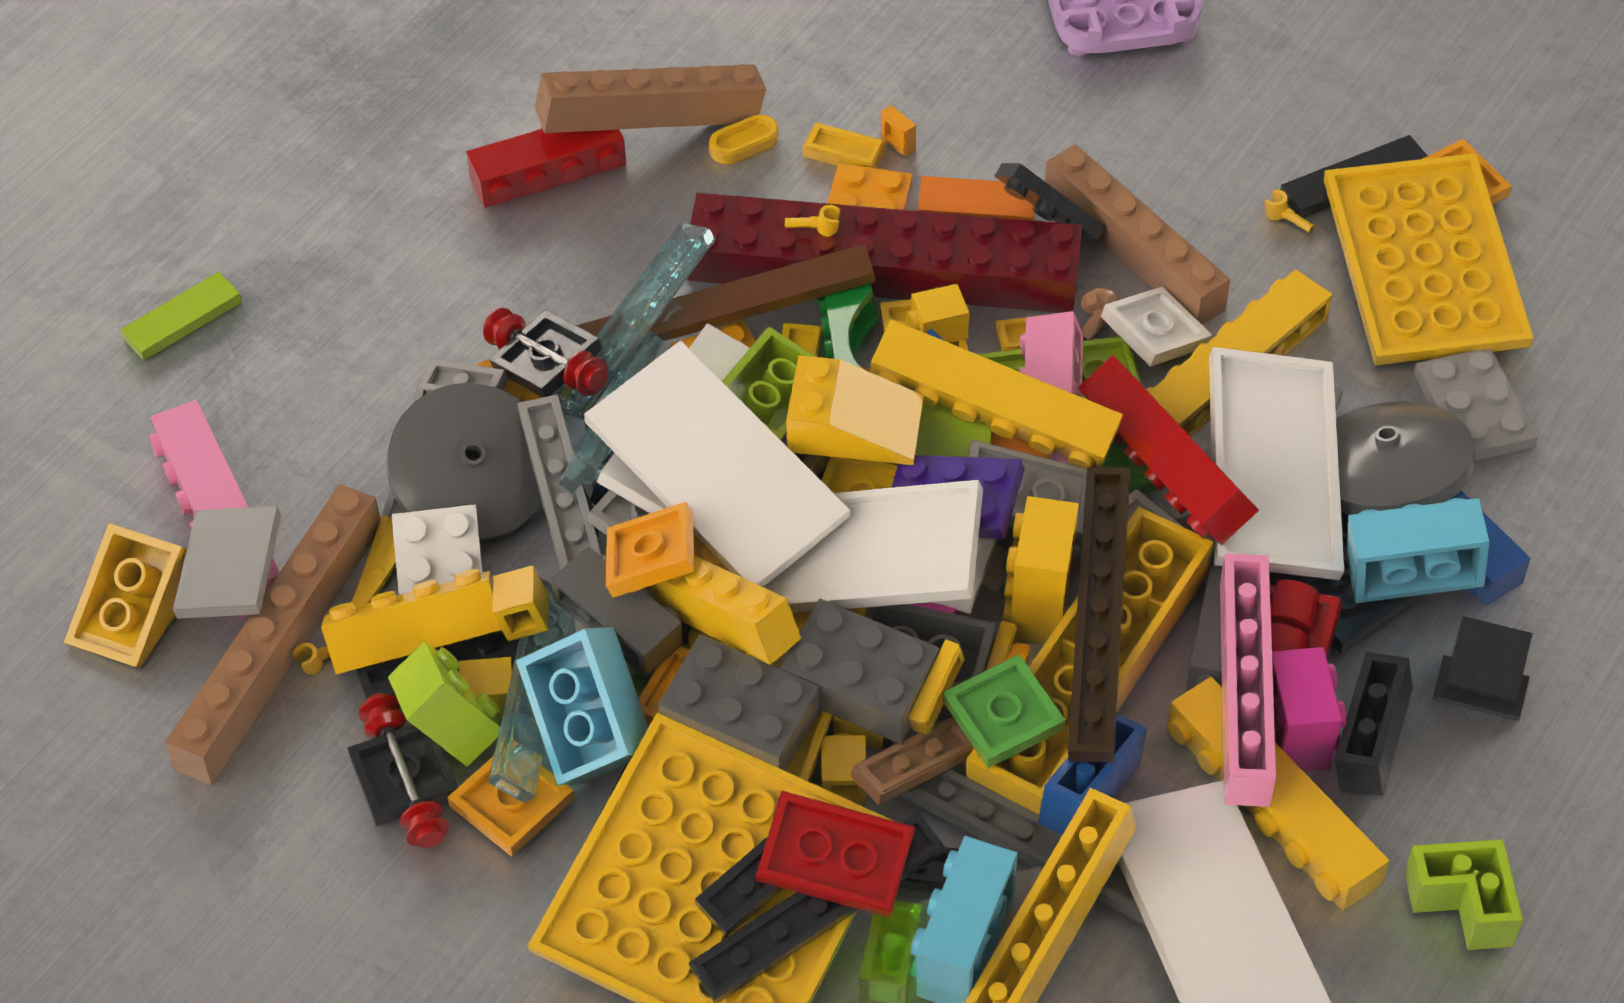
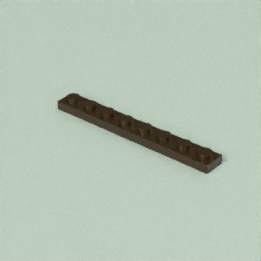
(1099, 616)

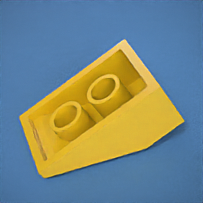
(851, 413)
(127, 596)

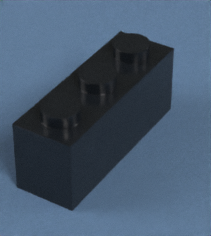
(1374, 723)

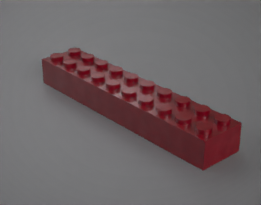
(909, 250)

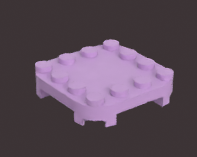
(1124, 24)

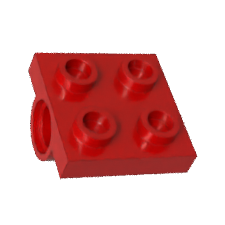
(1302, 617)

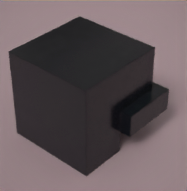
(1485, 669)

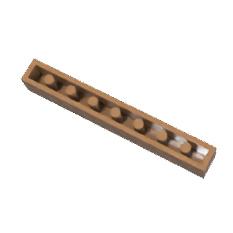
(266, 642)

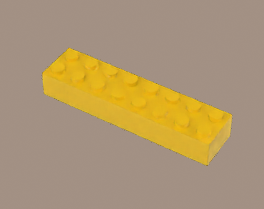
(1161, 577)

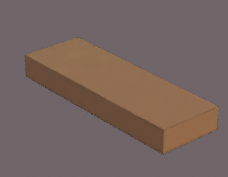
(913, 761)

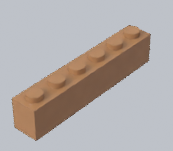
(648, 97)
(1139, 235)

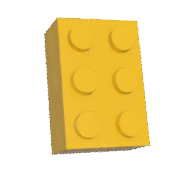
(1040, 567)

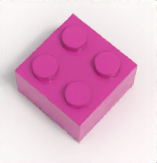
(1306, 707)

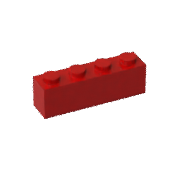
(541, 162)

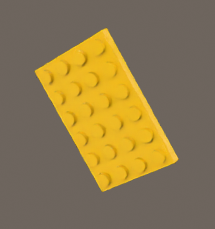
(1426, 259)

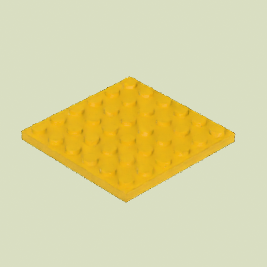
(661, 840)

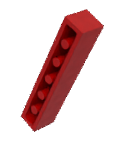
(1170, 453)

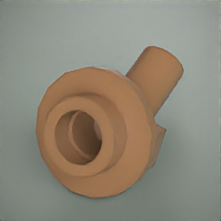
(1093, 304)

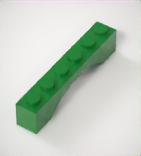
(846, 321)

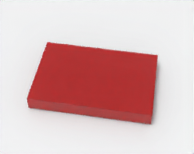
(835, 853)

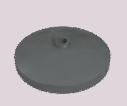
(1401, 456)
(431, 466)

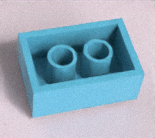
(1417, 550)
(584, 704)
(964, 921)

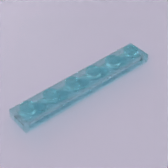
(642, 308)
(592, 450)
(519, 740)

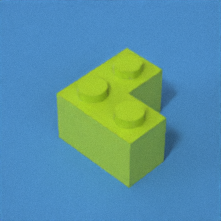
(442, 704)
(1468, 879)

